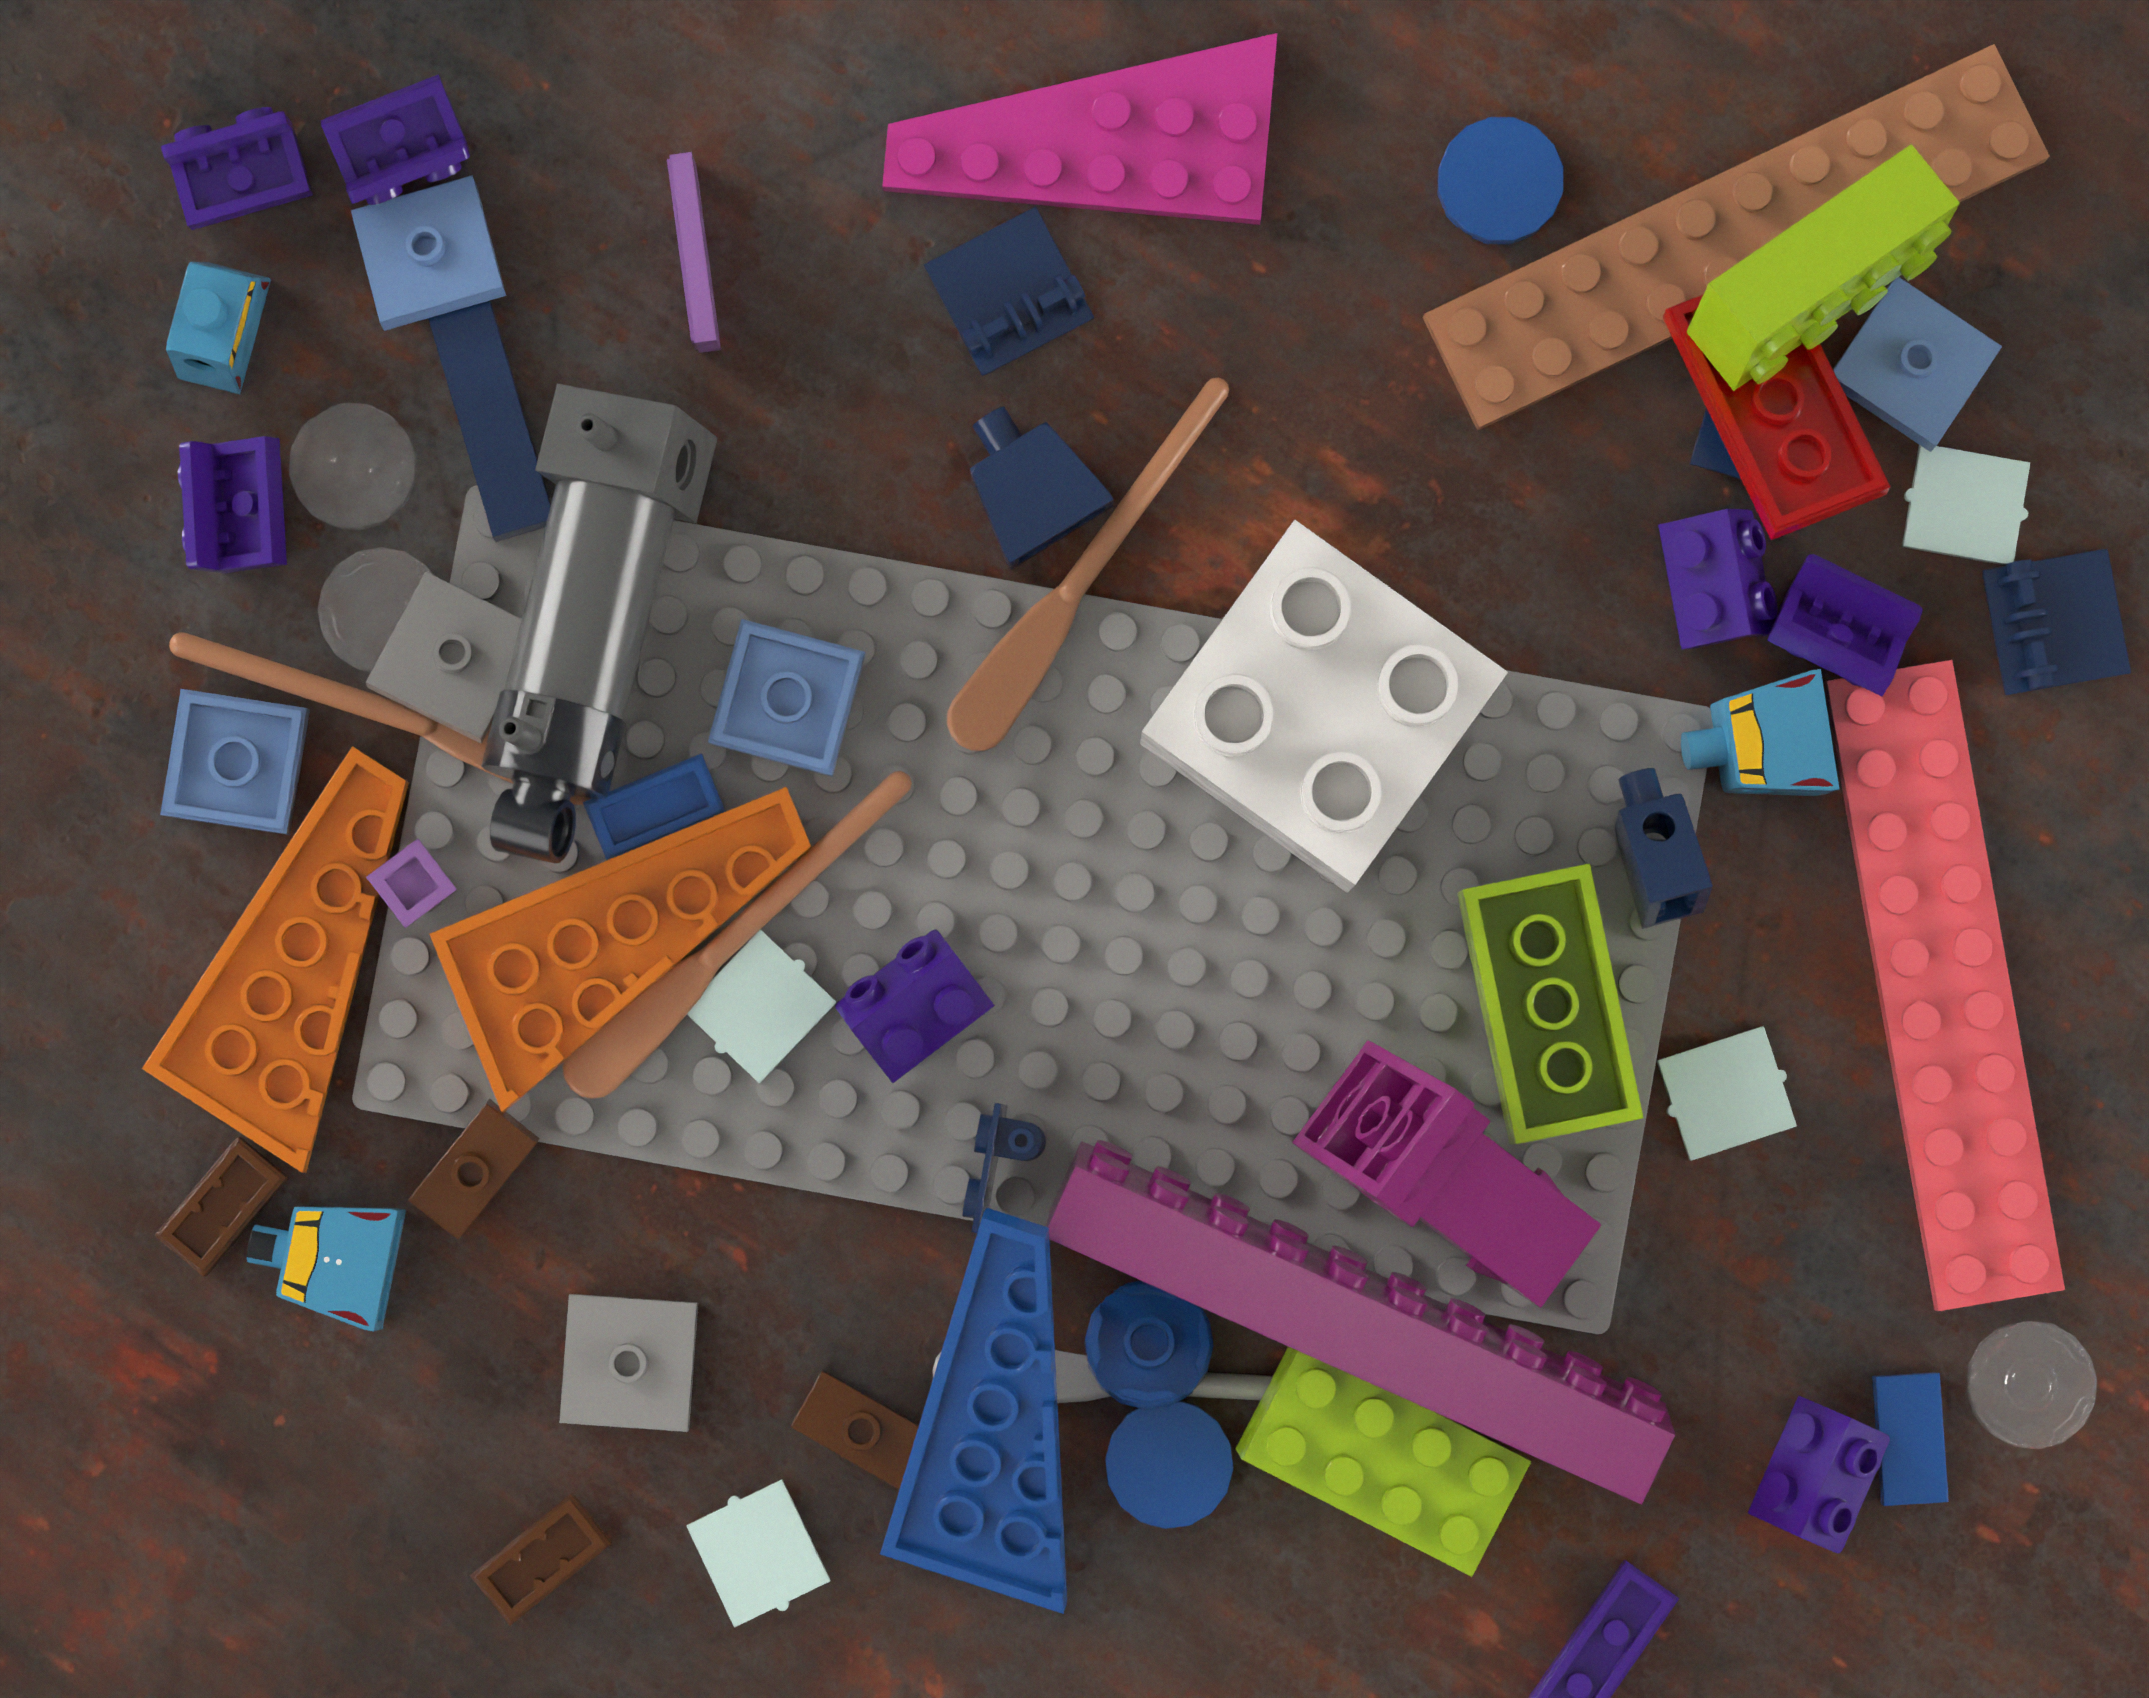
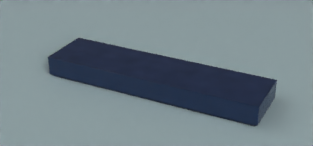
(491, 420)

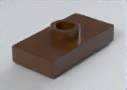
(473, 1169)
(221, 1206)
(857, 1428)
(541, 1559)

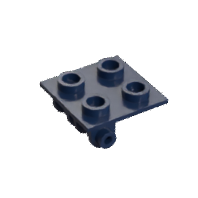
(1009, 291)
(2056, 621)
(999, 1138)

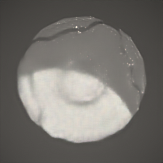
(353, 466)
(365, 602)
(2031, 1384)

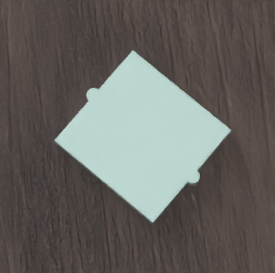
(1966, 505)
(760, 1006)
(1726, 1093)
(758, 1553)

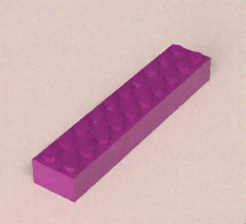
(1361, 1320)

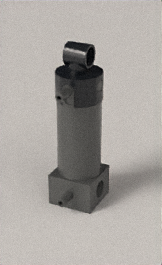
(559, 723)

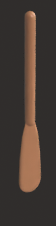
(1018, 663)
(332, 694)
(644, 1025)

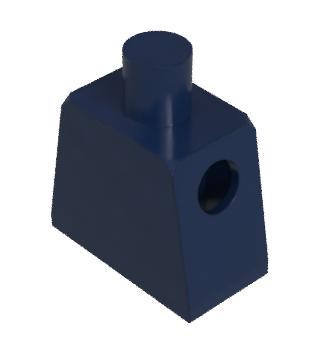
(1033, 487)
(1667, 875)

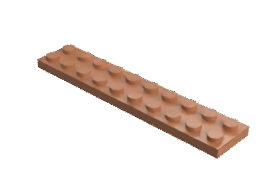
(1610, 290)

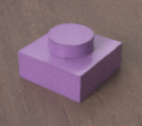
(411, 883)

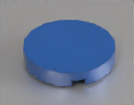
(1500, 180)
(1148, 1346)
(1169, 1464)

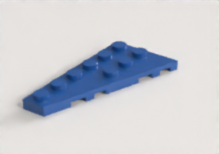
(987, 1450)

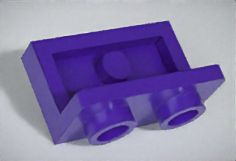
(397, 141)
(237, 167)
(232, 505)
(1718, 577)
(1844, 624)
(913, 1004)
(1819, 1475)

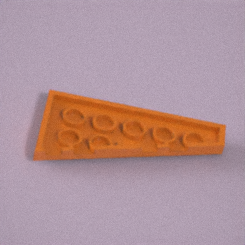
(577, 952)
(276, 998)

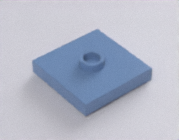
(428, 253)
(1914, 363)
(786, 697)
(235, 762)

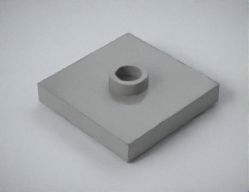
(448, 657)
(628, 1362)

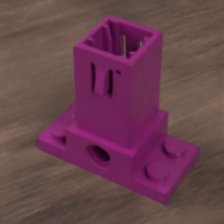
(1425, 1158)

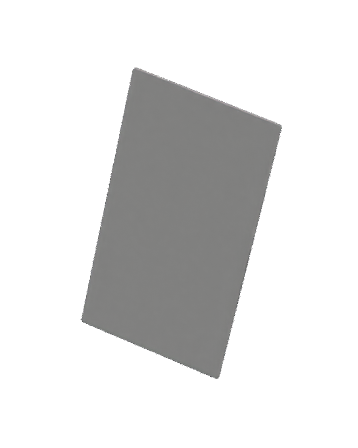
(1138, 937)

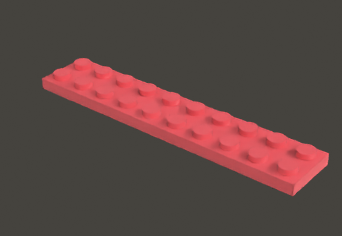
(1944, 988)

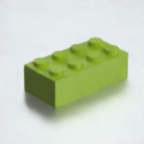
(1823, 269)
(1550, 1004)
(1383, 1459)

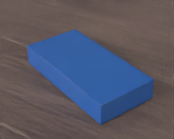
(654, 806)
(1915, 1459)

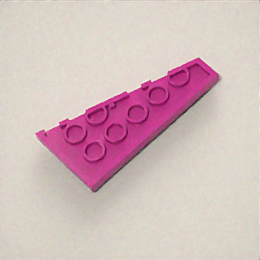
(1134, 140)

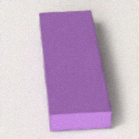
(693, 252)

